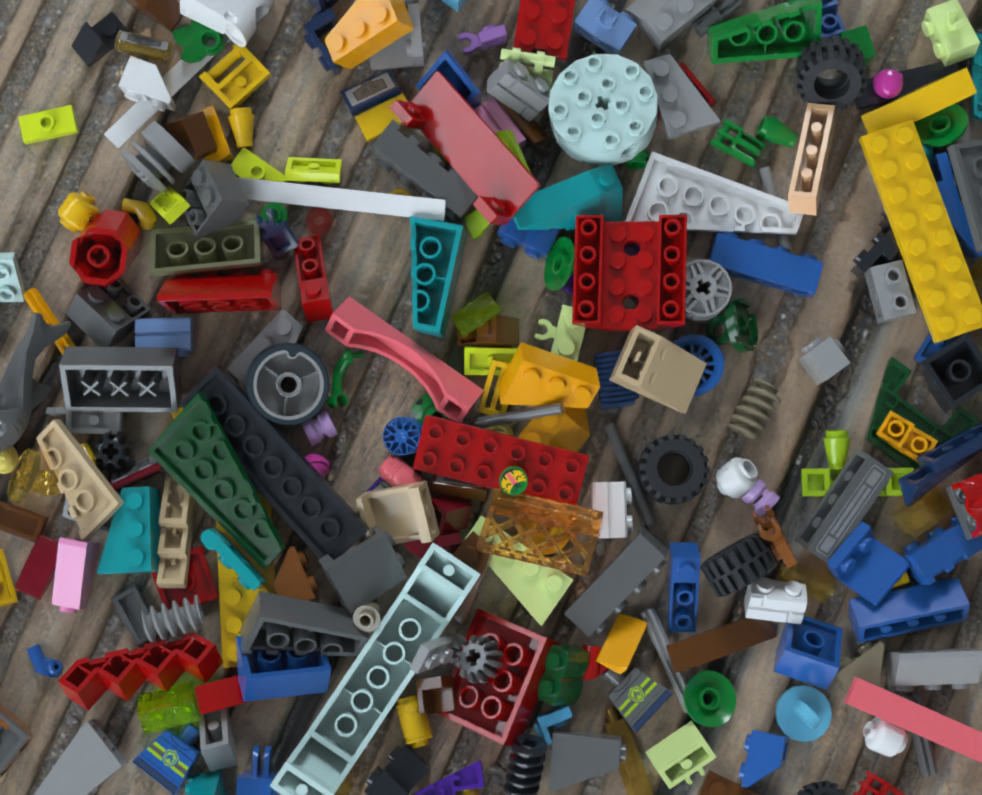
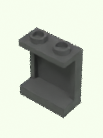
(365, 570)

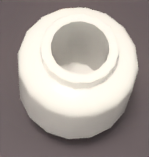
(736, 477)
(884, 737)

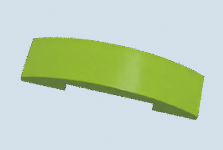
(818, 481)

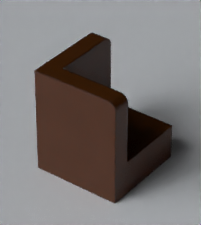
(436, 695)

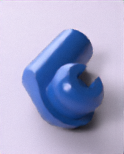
(42, 664)

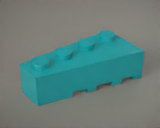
(434, 272)

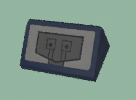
(370, 92)

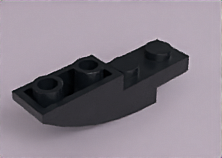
(884, 249)

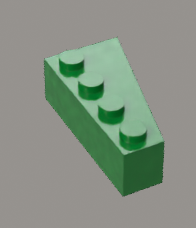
(766, 34)

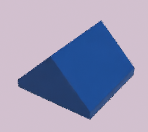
(456, 76)

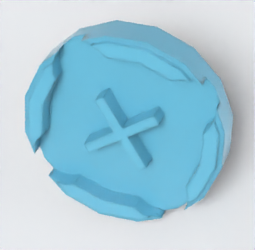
(803, 713)

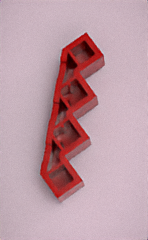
(127, 670)

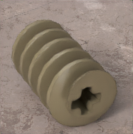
(754, 409)

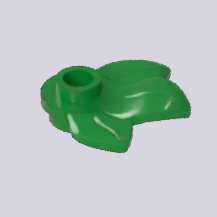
(195, 40)

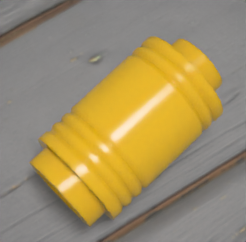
(413, 724)

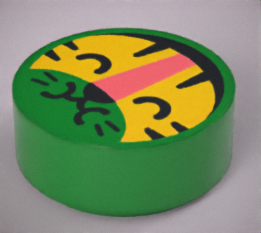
(513, 480)

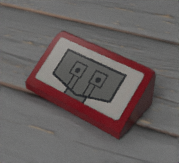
(135, 473)

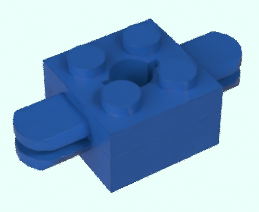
(257, 781)

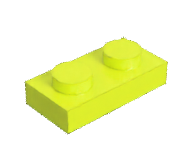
(313, 170)
(478, 358)

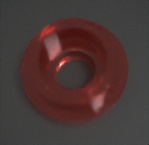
(322, 228)

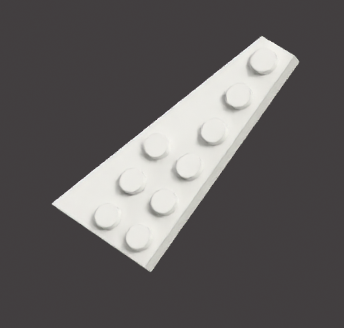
(708, 201)

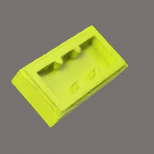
(48, 124)
(252, 167)
(170, 205)

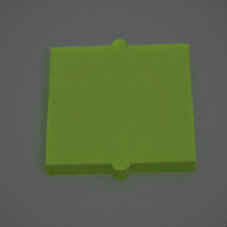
(475, 314)

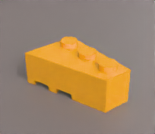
(367, 30)
(547, 378)

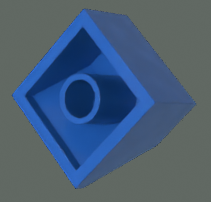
(809, 652)

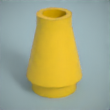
(242, 126)

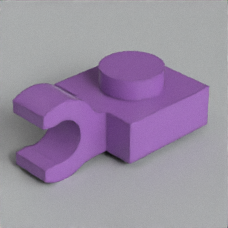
(488, 37)

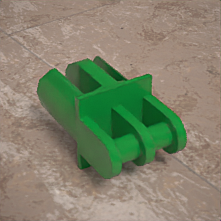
(743, 147)

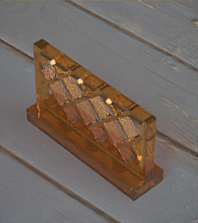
(545, 515)

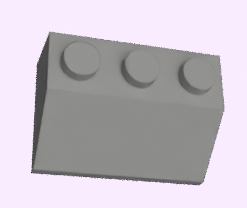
(667, 19)
(933, 668)

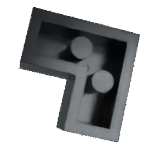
(399, 774)

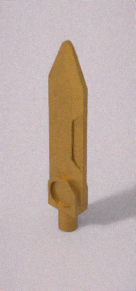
(632, 770)

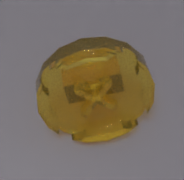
(31, 478)

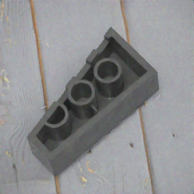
(423, 171)
(618, 582)
(299, 626)

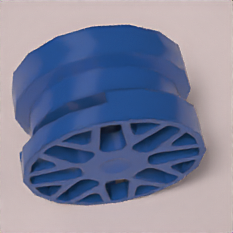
(402, 435)

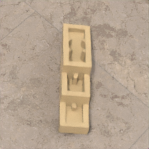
(175, 535)

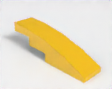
(921, 102)

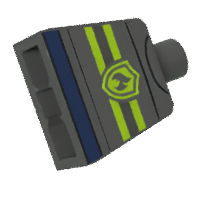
(636, 696)

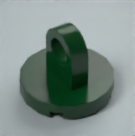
(739, 325)

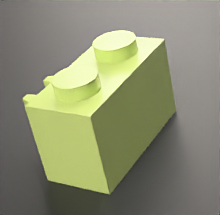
(950, 32)
(566, 336)
(681, 755)

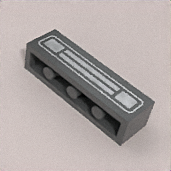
(844, 505)

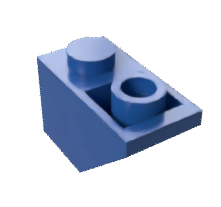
(765, 755)

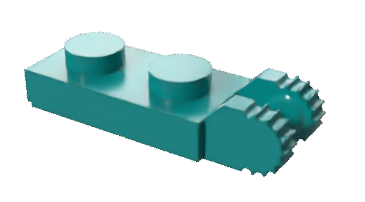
(233, 558)

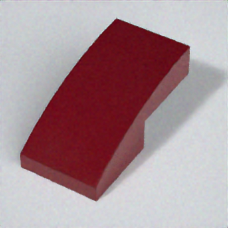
(38, 568)

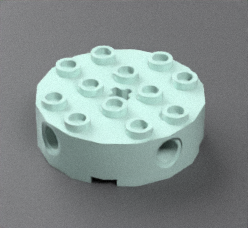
(603, 109)

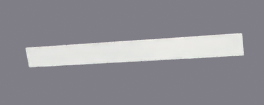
(142, 111)
(343, 199)

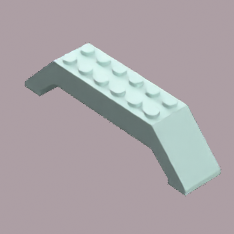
(376, 676)

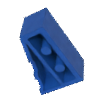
(939, 552)

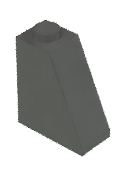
(583, 756)

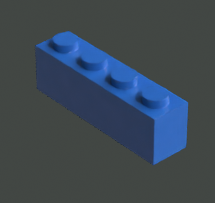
(766, 265)
(909, 610)

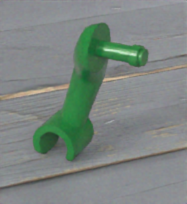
(343, 363)

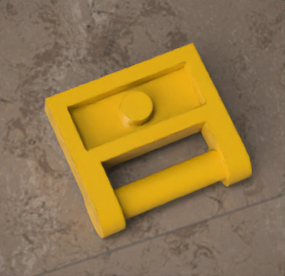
(240, 82)

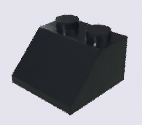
(954, 372)

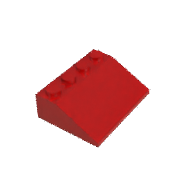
(221, 292)
(507, 701)

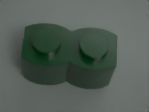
(563, 675)

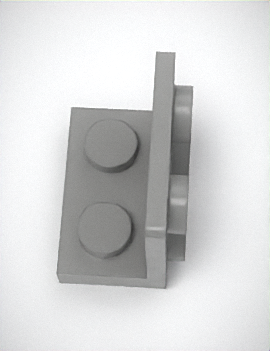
(405, 51)

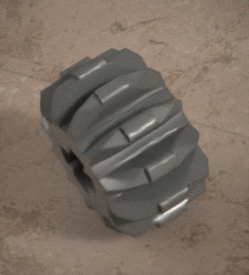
(479, 659)

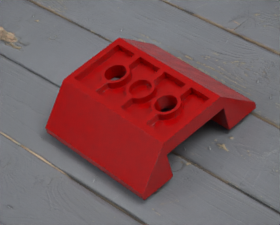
(608, 275)

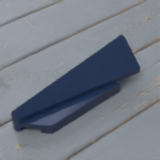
(940, 464)

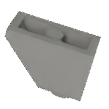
(217, 740)

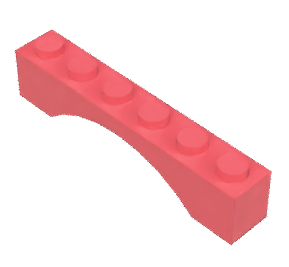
(362, 329)

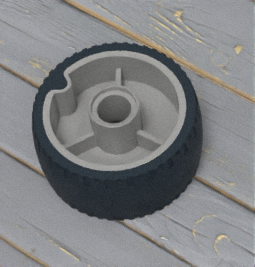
(283, 361)

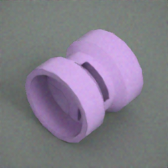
(318, 428)
(767, 498)

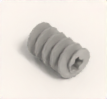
(173, 619)

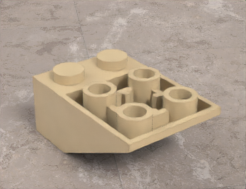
(658, 369)

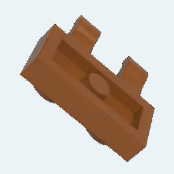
(775, 537)

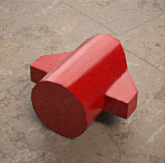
(594, 668)

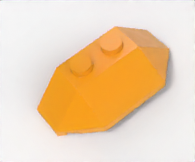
(560, 430)

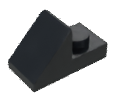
(97, 41)

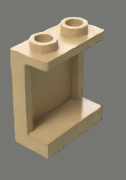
(401, 510)

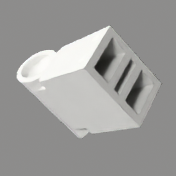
(231, 17)

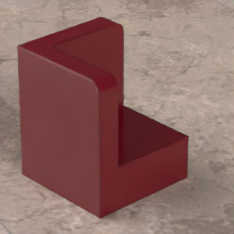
(451, 513)

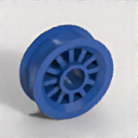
(715, 354)

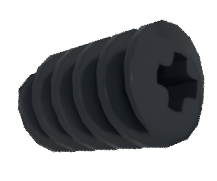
(525, 765)

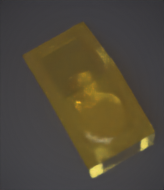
(922, 514)

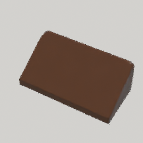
(531, 130)

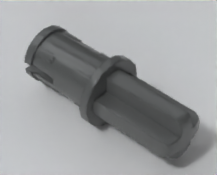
(716, 16)

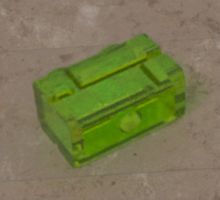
(168, 709)

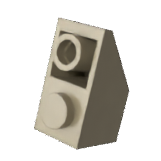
(864, 664)

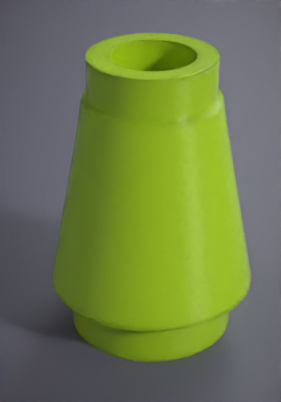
(836, 448)

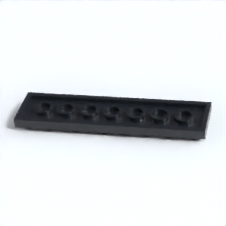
(281, 470)

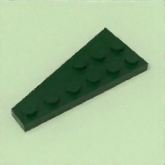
(207, 467)

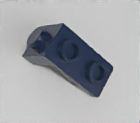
(320, 24)

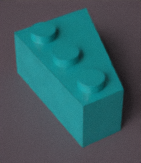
(133, 534)

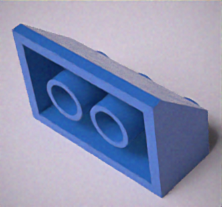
(281, 674)

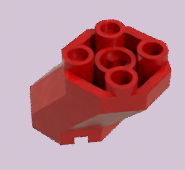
(106, 248)

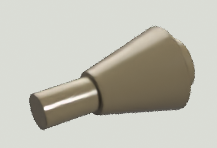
(368, 616)

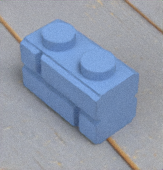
(166, 334)

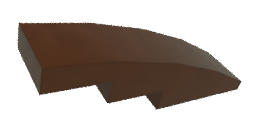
(719, 642)

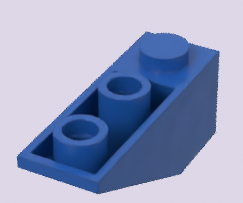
(683, 586)

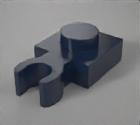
(276, 236)

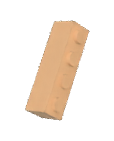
(811, 159)

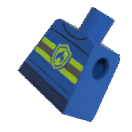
(170, 757)

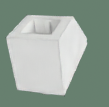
(145, 82)

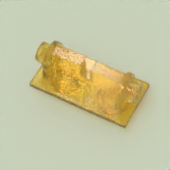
(818, 585)

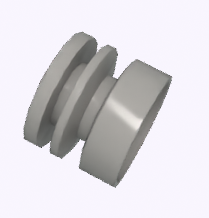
(158, 157)
(705, 306)

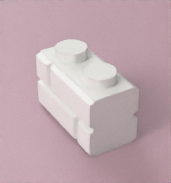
(613, 501)
(776, 601)

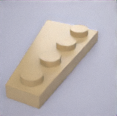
(86, 489)

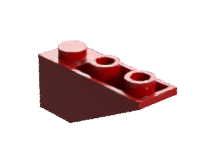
(313, 279)

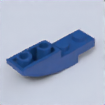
(950, 194)

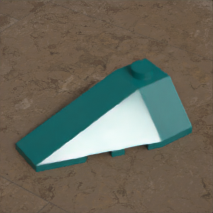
(587, 193)

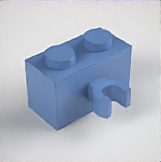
(605, 26)

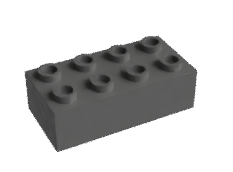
(121, 379)

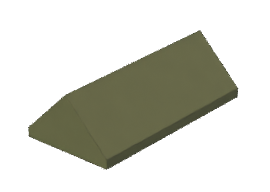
(227, 248)

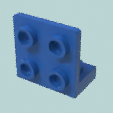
(867, 565)

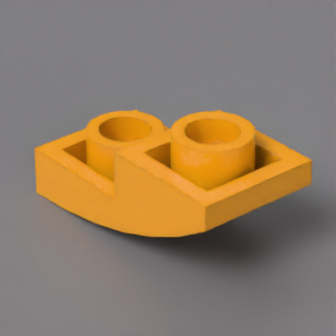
(905, 437)

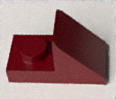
(446, 542)

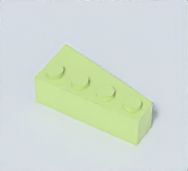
(533, 585)

